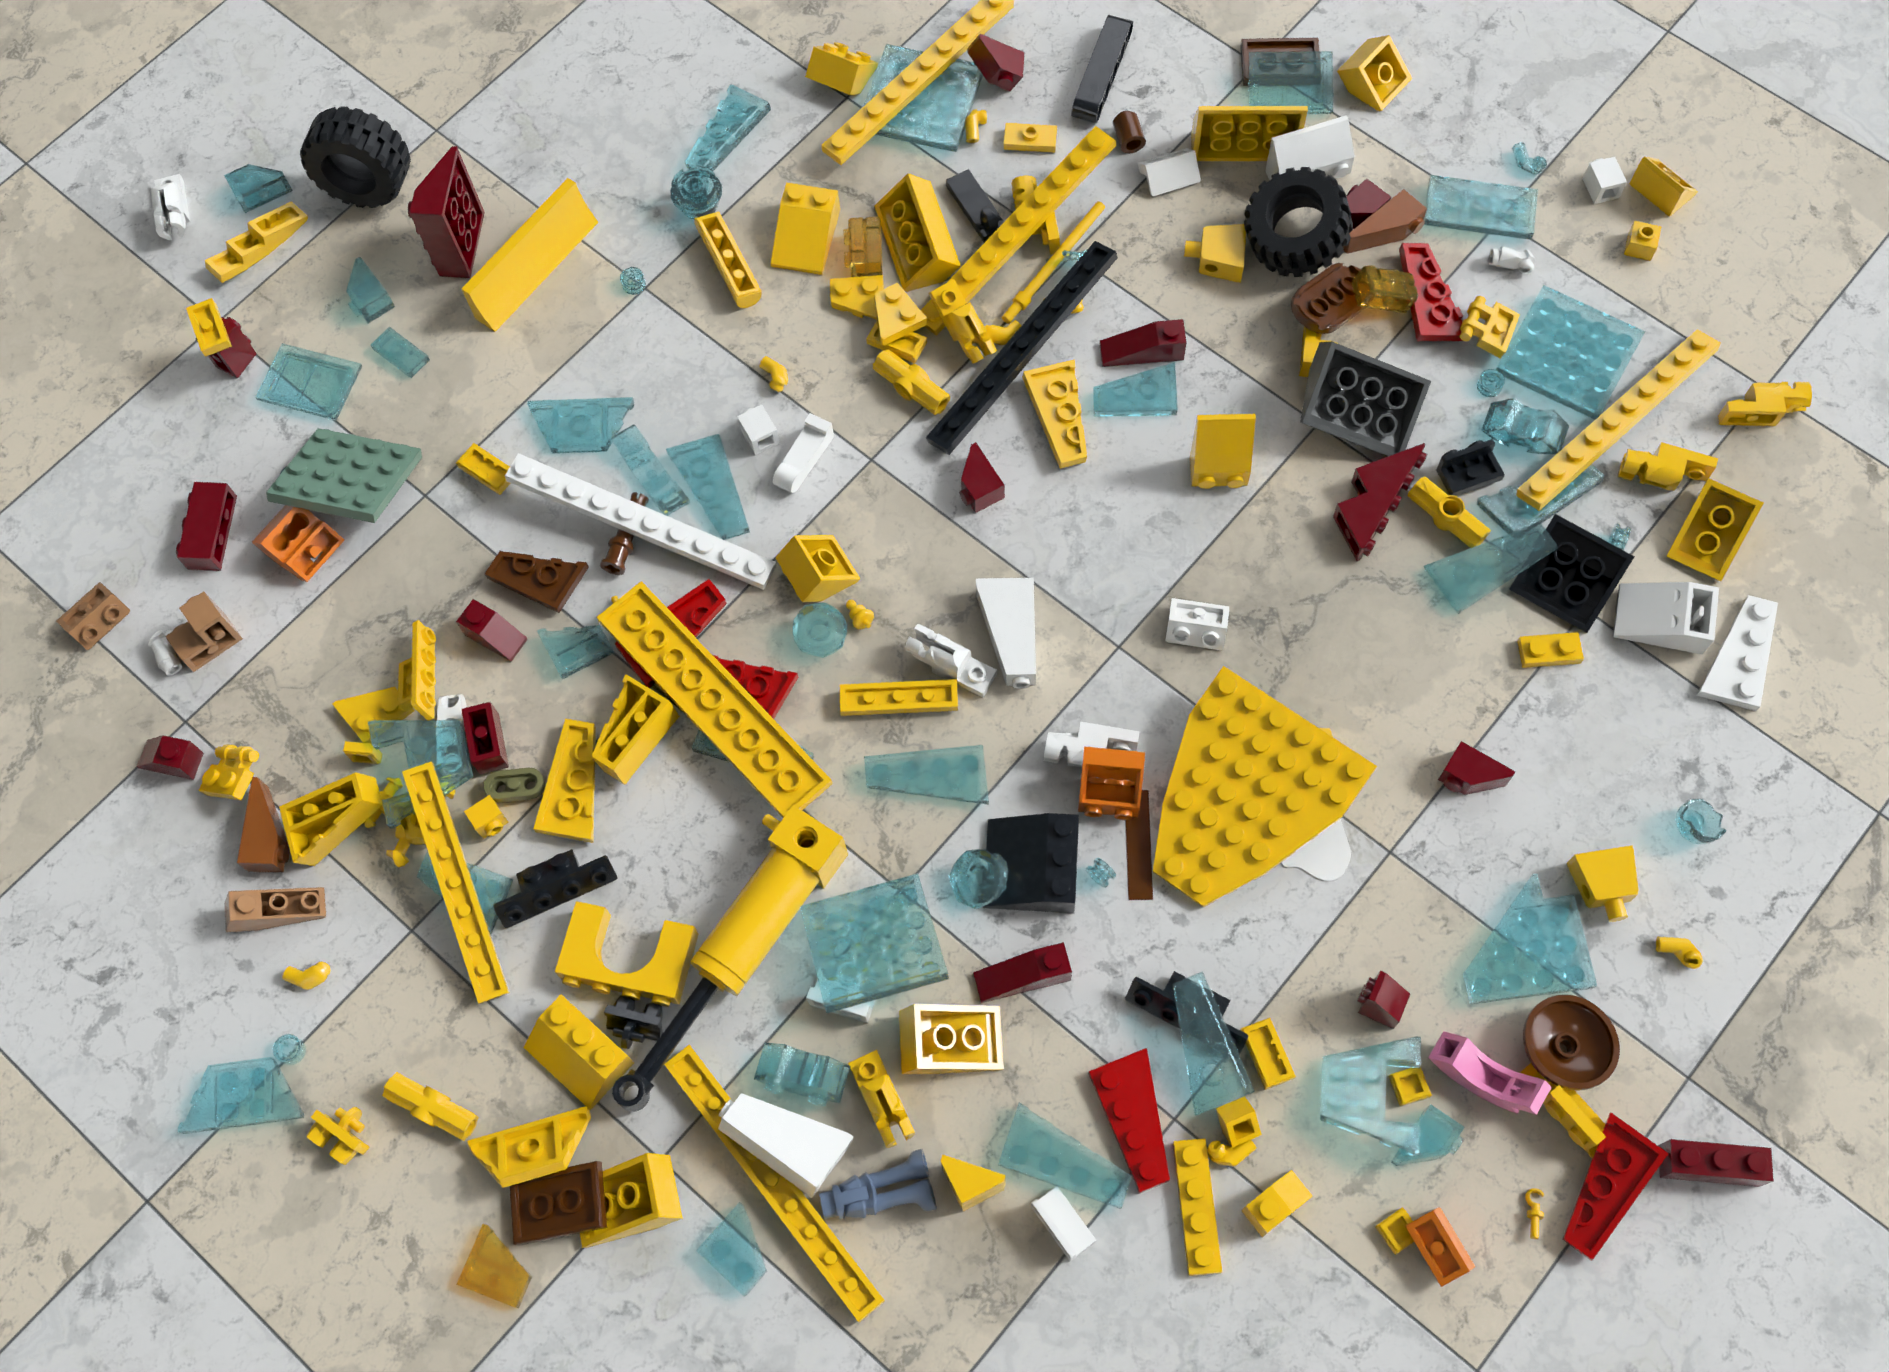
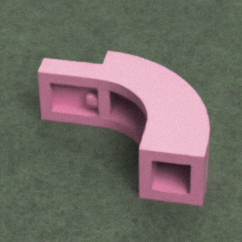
(1487, 1078)

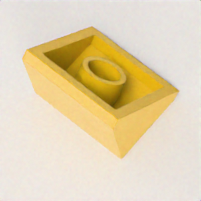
(1661, 185)
(970, 1182)

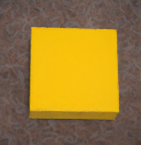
(362, 752)
(1409, 1086)
(1395, 1232)

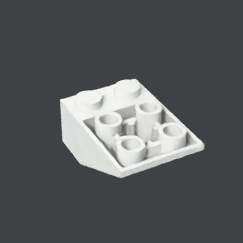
(1667, 614)

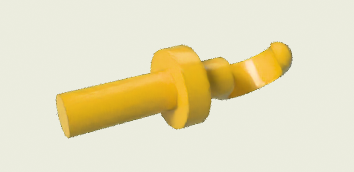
(1535, 1213)

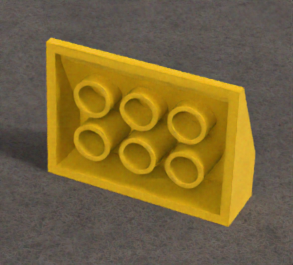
(1242, 131)

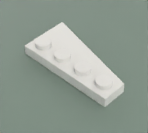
(1742, 660)

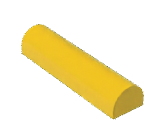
(728, 259)

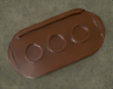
(1327, 299)

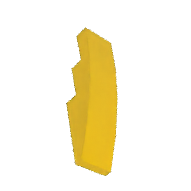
(262, 238)

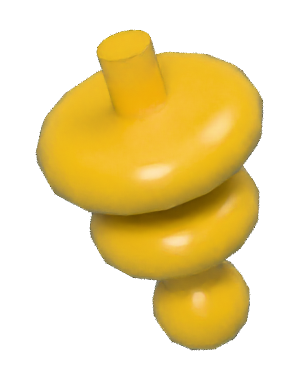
(860, 615)

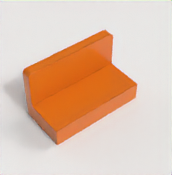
(1440, 1246)

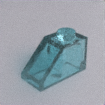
(257, 185)
(367, 293)
(1437, 1138)

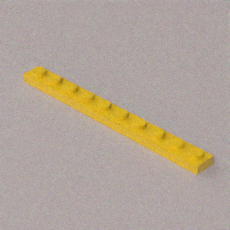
(914, 79)
(1026, 219)
(1617, 420)
(782, 1195)

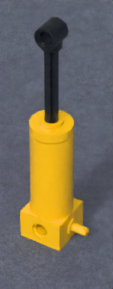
(747, 930)

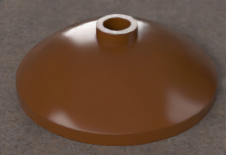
(1585, 1033)

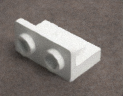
(1197, 624)

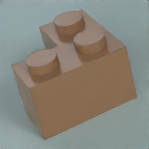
(204, 634)

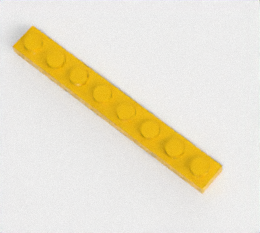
(455, 882)

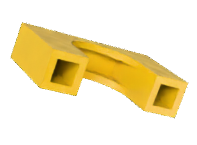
(659, 980)

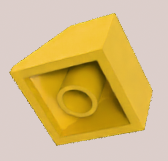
(1375, 72)
(816, 567)

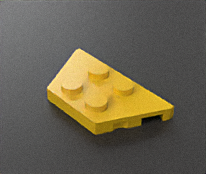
(531, 1148)

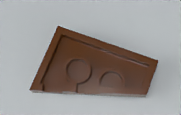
(537, 579)

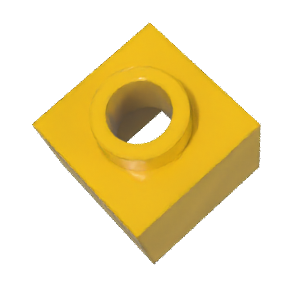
(1642, 240)
(486, 817)
(1238, 1121)

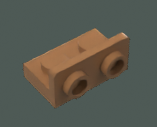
(93, 616)

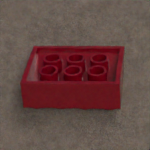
(448, 216)

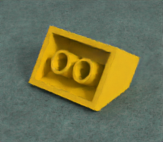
(576, 1052)

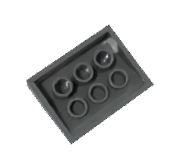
(1362, 399)

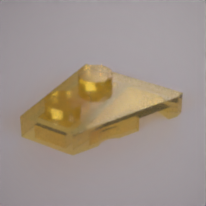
(494, 1270)

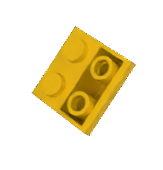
(840, 68)

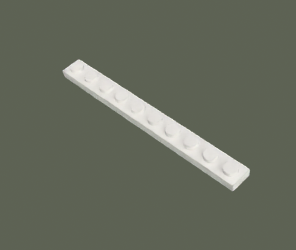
(640, 521)

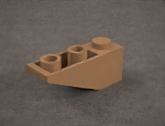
(272, 908)

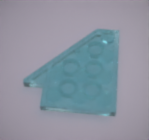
(1532, 951)

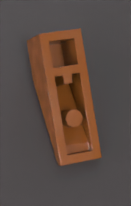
(1389, 223)
(263, 838)

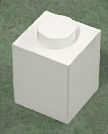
(1604, 180)
(758, 429)

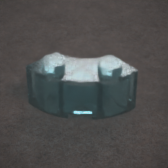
(1525, 426)
(801, 1073)

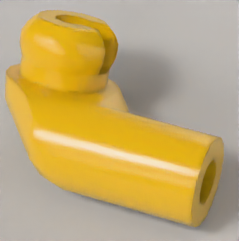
(971, 124)
(1682, 949)
(308, 978)
(1229, 1156)

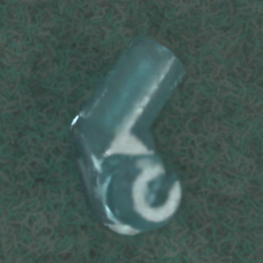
(1527, 163)

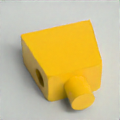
(1220, 251)
(1606, 879)

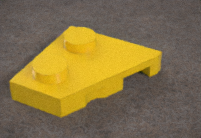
(856, 294)
(896, 314)
(368, 707)

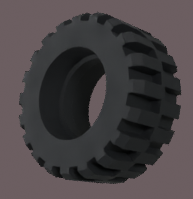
(355, 157)
(1293, 191)

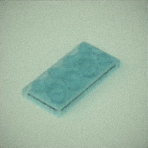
(1481, 207)

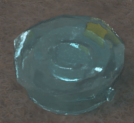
(819, 629)
(978, 878)

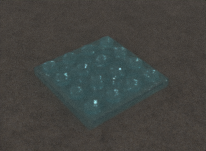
(939, 111)
(1570, 352)
(873, 943)

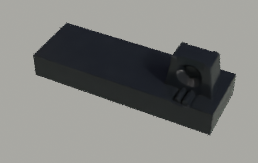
(974, 204)

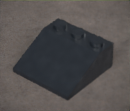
(1574, 577)
(1039, 861)

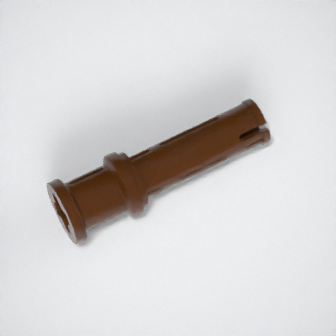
(621, 545)

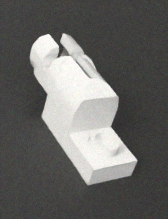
(170, 206)
(951, 660)
(1089, 736)

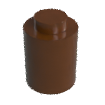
(1129, 132)

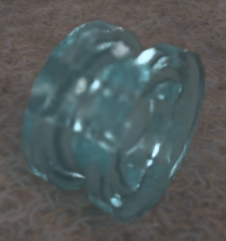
(633, 288)
(1489, 390)
(1619, 536)
(1101, 872)
(296, 1056)

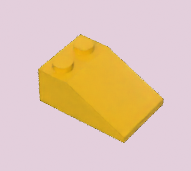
(805, 228)
(1222, 450)
(1714, 529)
(950, 1039)
(637, 1199)

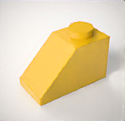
(1276, 1203)

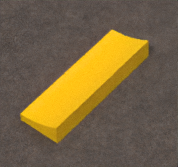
(529, 256)

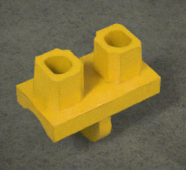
(326, 1127)

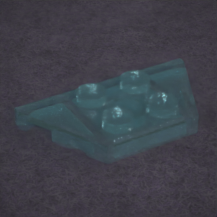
(580, 423)
(241, 1096)

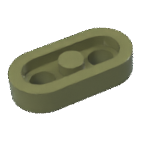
(516, 783)

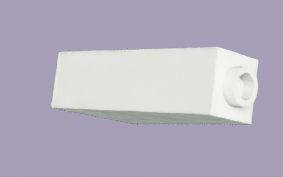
(1010, 620)
(785, 1141)

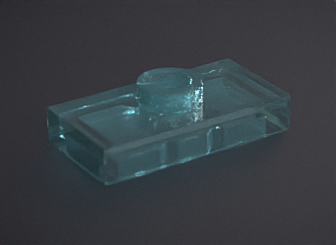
(400, 352)

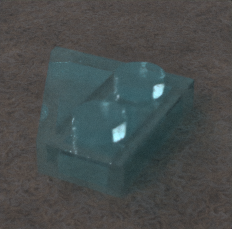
(575, 647)
(735, 1251)

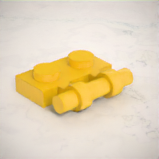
(1496, 332)
(232, 774)

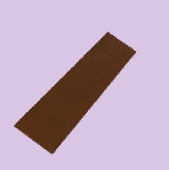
(1139, 853)

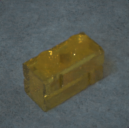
(865, 247)
(1384, 289)

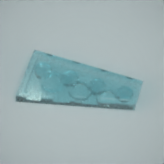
(731, 124)
(1482, 569)
(1210, 1053)

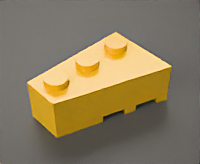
(633, 729)
(328, 816)

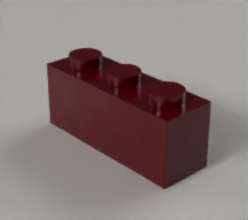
(206, 526)
(1717, 1163)

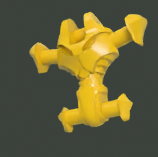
(407, 832)

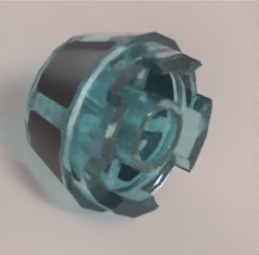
(696, 192)

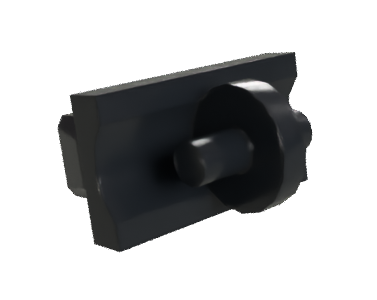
(631, 1024)

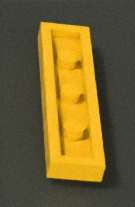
(898, 697)
(1197, 1207)

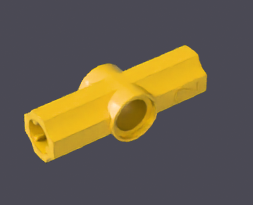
(911, 382)
(1461, 523)
(430, 1106)

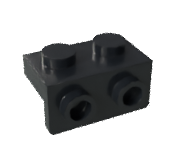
(1469, 468)

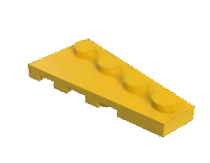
(1056, 402)

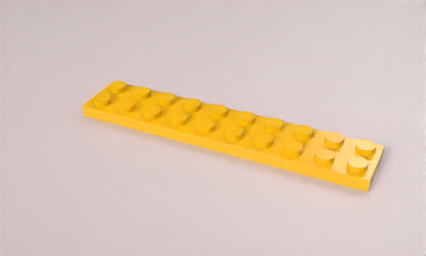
(714, 700)

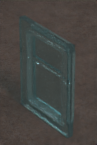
(1292, 80)
(309, 381)

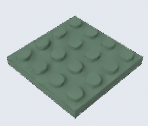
(345, 475)

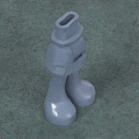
(859, 1194)

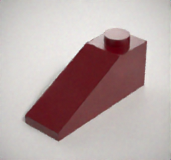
(1146, 344)
(1024, 973)

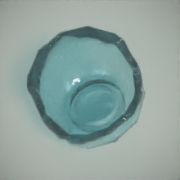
(1699, 822)

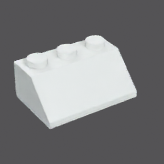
(1319, 146)

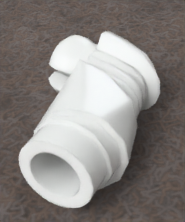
(1512, 259)
(164, 653)

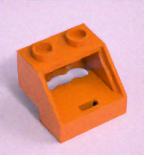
(295, 538)
(1111, 791)

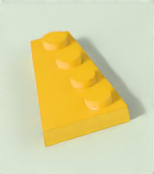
(570, 787)

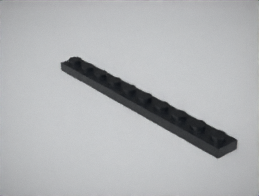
(1021, 348)

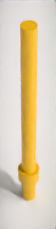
(1023, 298)

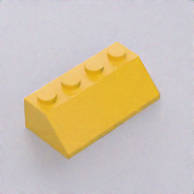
(916, 234)

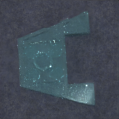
(424, 742)
(1356, 1092)

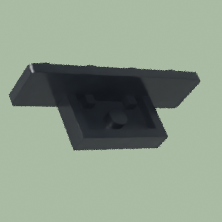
(552, 885)
(1163, 1004)

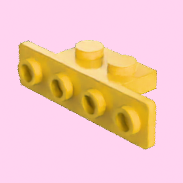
(417, 673)
(1573, 1113)

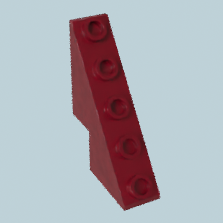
(1377, 492)

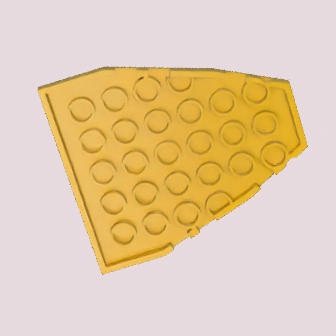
(1248, 790)

